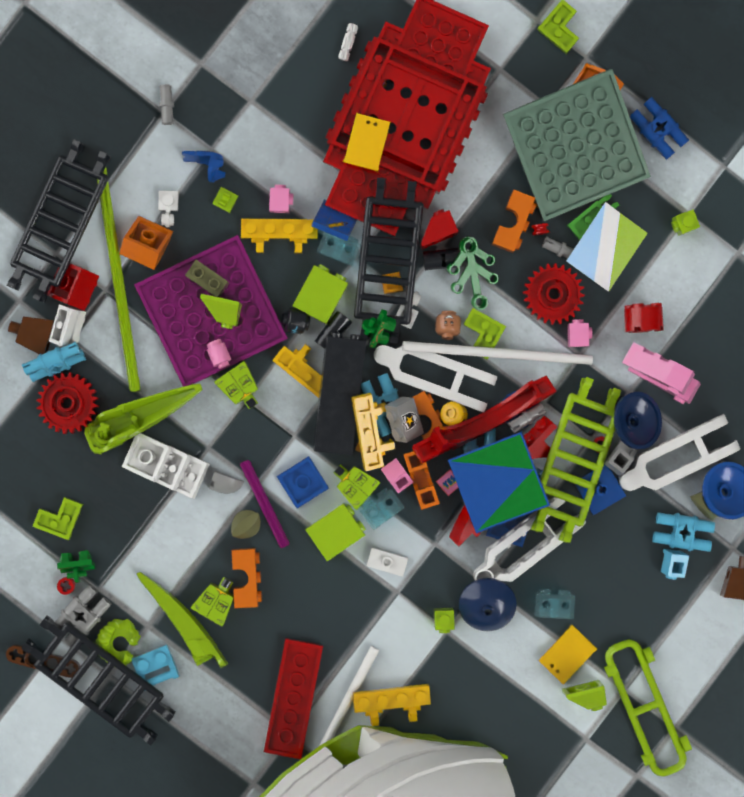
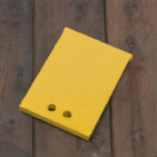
(367, 142)
(567, 654)

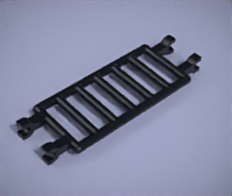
(411, 263)
(20, 268)
(137, 727)

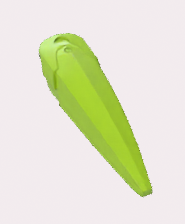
(132, 418)
(193, 633)

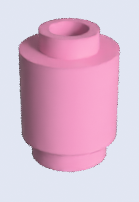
(218, 353)

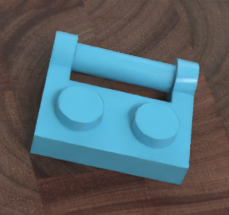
(153, 661)

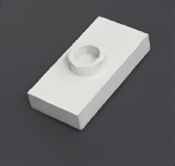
(387, 562)

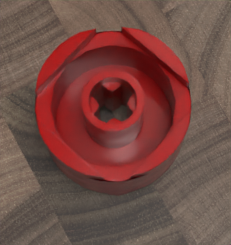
(643, 318)

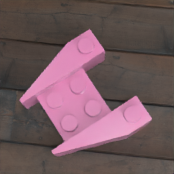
(662, 373)

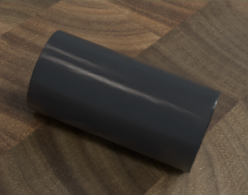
(440, 258)
(338, 323)

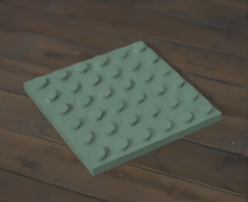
(577, 144)

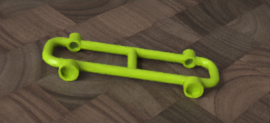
(645, 657)

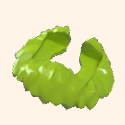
(114, 629)

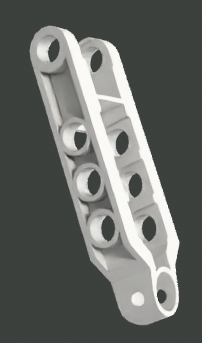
(392, 358)
(638, 476)
(491, 569)

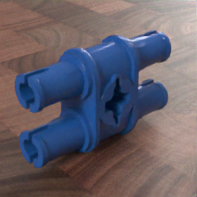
(660, 117)

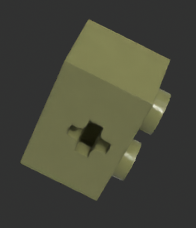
(207, 279)

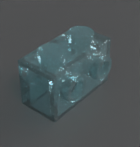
(337, 251)
(384, 511)
(554, 607)

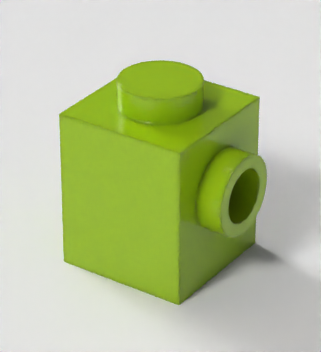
(685, 222)
(444, 619)

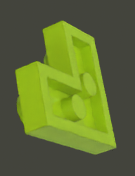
(555, 27)
(488, 328)
(61, 524)

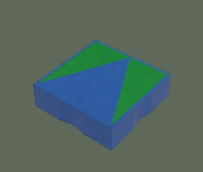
(499, 482)

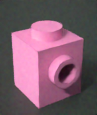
(280, 199)
(579, 333)
(395, 472)

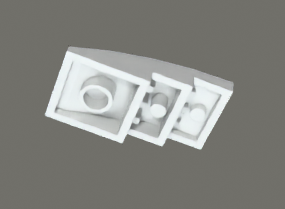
(165, 465)

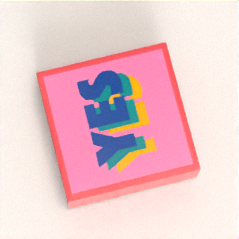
(447, 482)

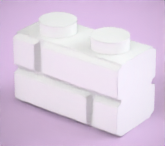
(67, 325)

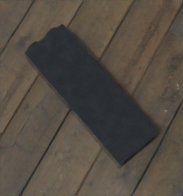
(339, 382)

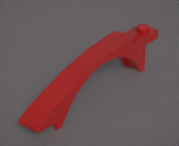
(454, 436)
(538, 448)

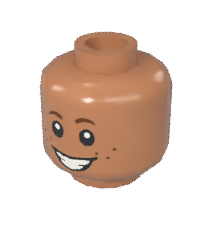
(448, 325)

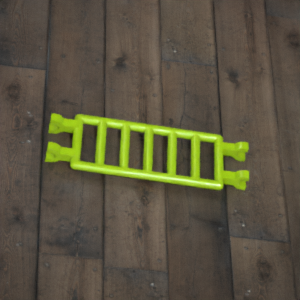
(581, 398)

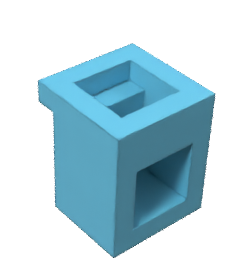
(674, 564)

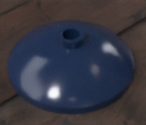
(637, 420)
(484, 595)

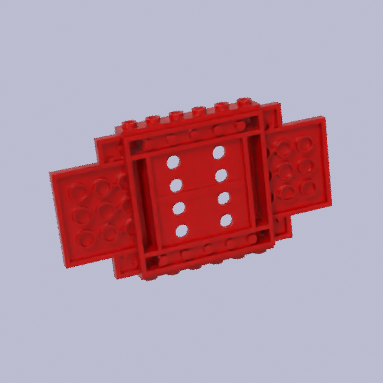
(433, 60)

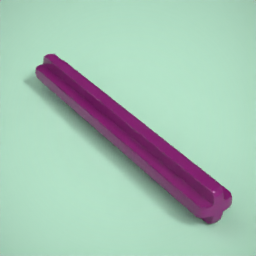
(264, 504)

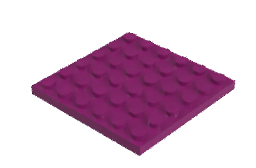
(187, 324)

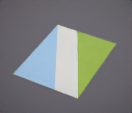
(606, 246)

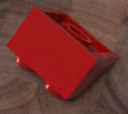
(439, 229)
(75, 287)

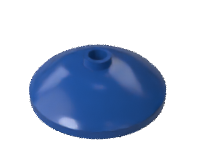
(730, 478)

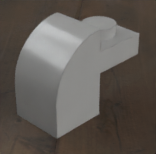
(620, 458)

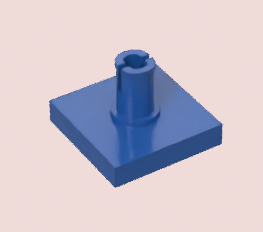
(606, 493)

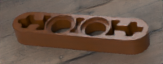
(18, 660)

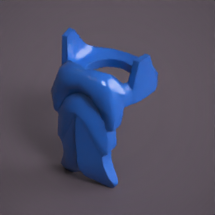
(212, 159)

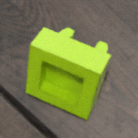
(225, 200)

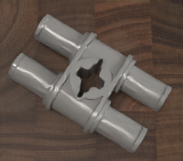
(90, 617)

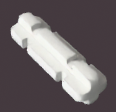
(348, 42)

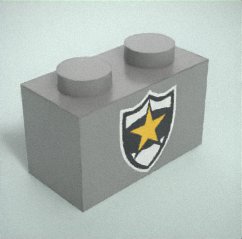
(404, 419)

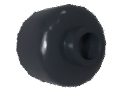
(295, 321)

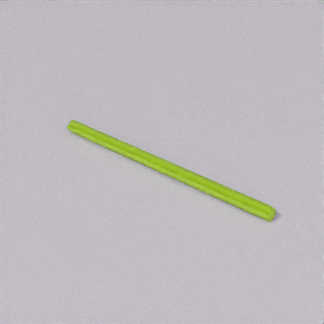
(119, 288)

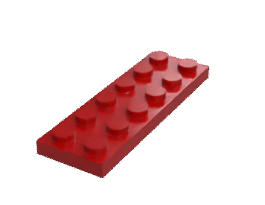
(293, 698)

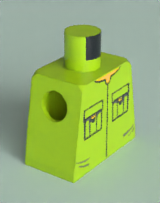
(239, 385)
(355, 485)
(215, 602)

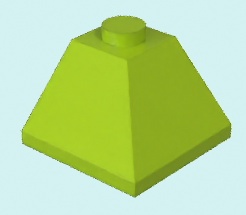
(223, 310)
(588, 695)

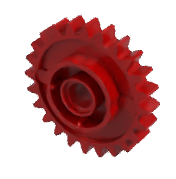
(539, 297)
(53, 403)

